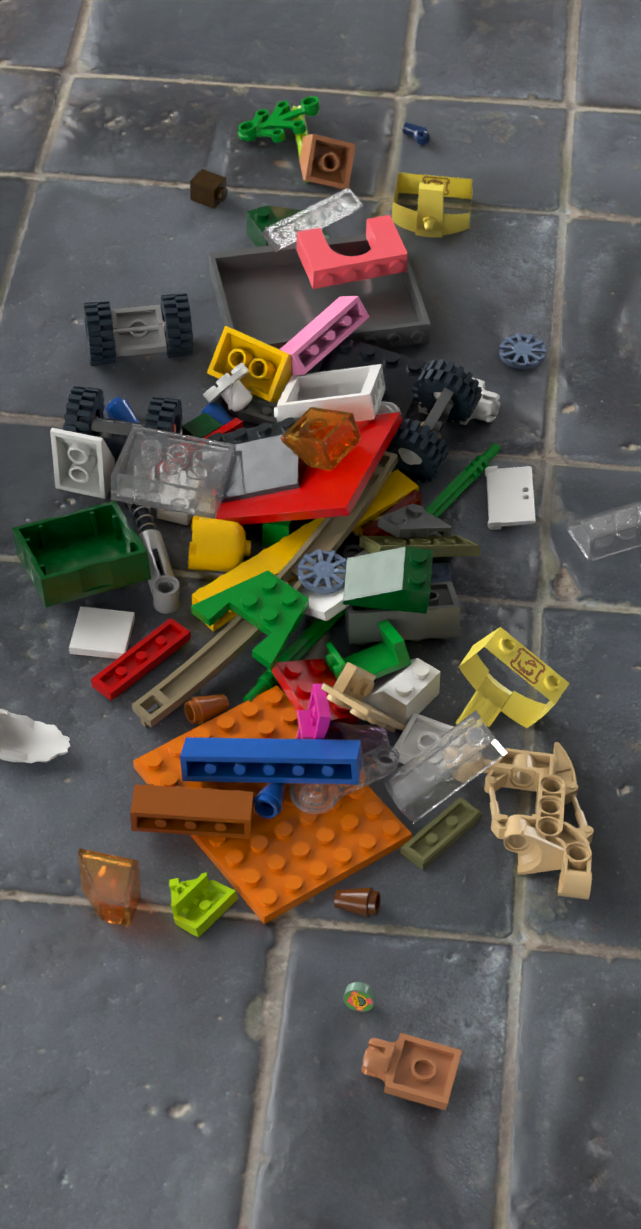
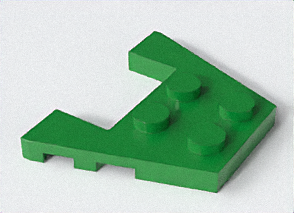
(264, 603)

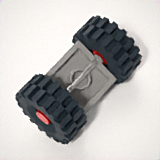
(138, 329)

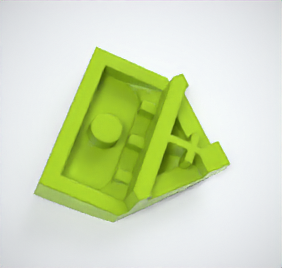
(199, 902)

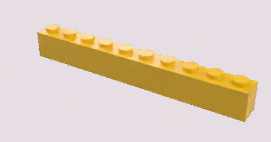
(279, 554)

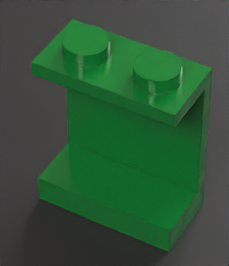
(378, 659)

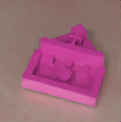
(316, 720)

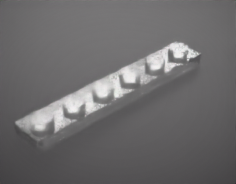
(316, 216)

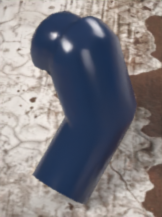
(418, 132)

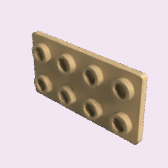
(350, 691)

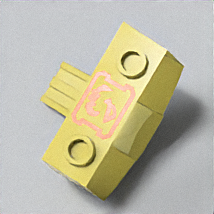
(429, 217)
(493, 697)

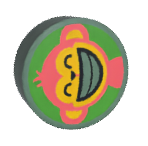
(359, 997)

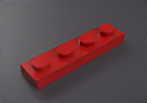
(140, 659)

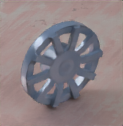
(522, 351)
(323, 571)

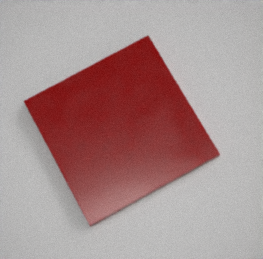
(322, 491)

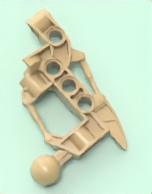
(544, 838)

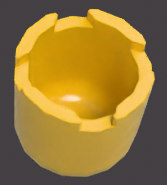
(217, 545)

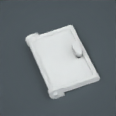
(506, 496)

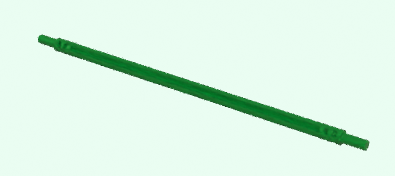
(321, 627)

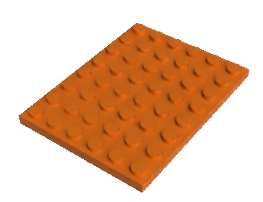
(294, 851)

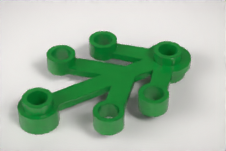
(278, 119)

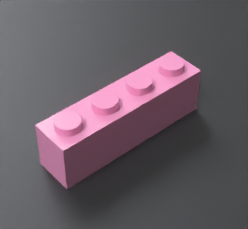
(325, 333)

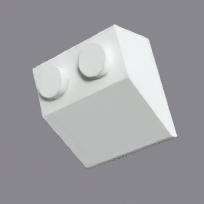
(405, 690)

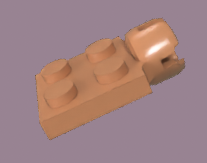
(413, 1068)

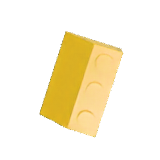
(267, 365)

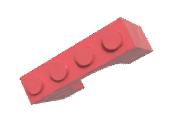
(329, 268)

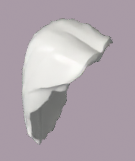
(29, 739)

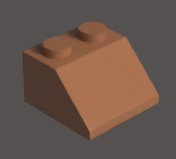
(326, 161)

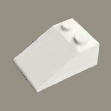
(81, 463)

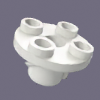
(231, 389)

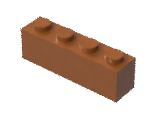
(192, 811)

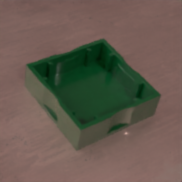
(81, 554)

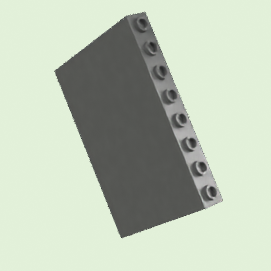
(273, 299)

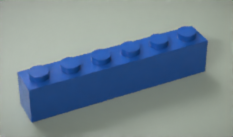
(271, 760)

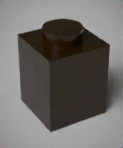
(208, 188)

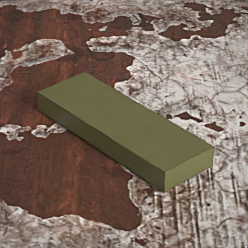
(441, 833)

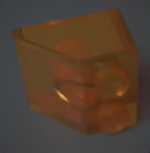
(322, 437)

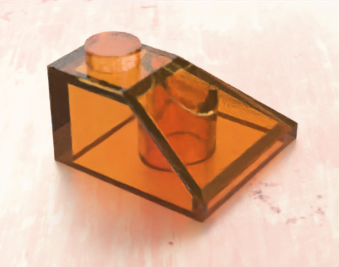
(110, 885)

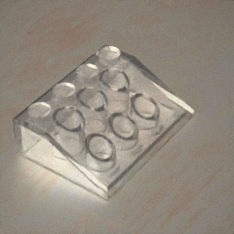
(172, 472)

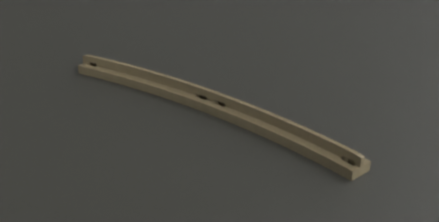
(239, 632)

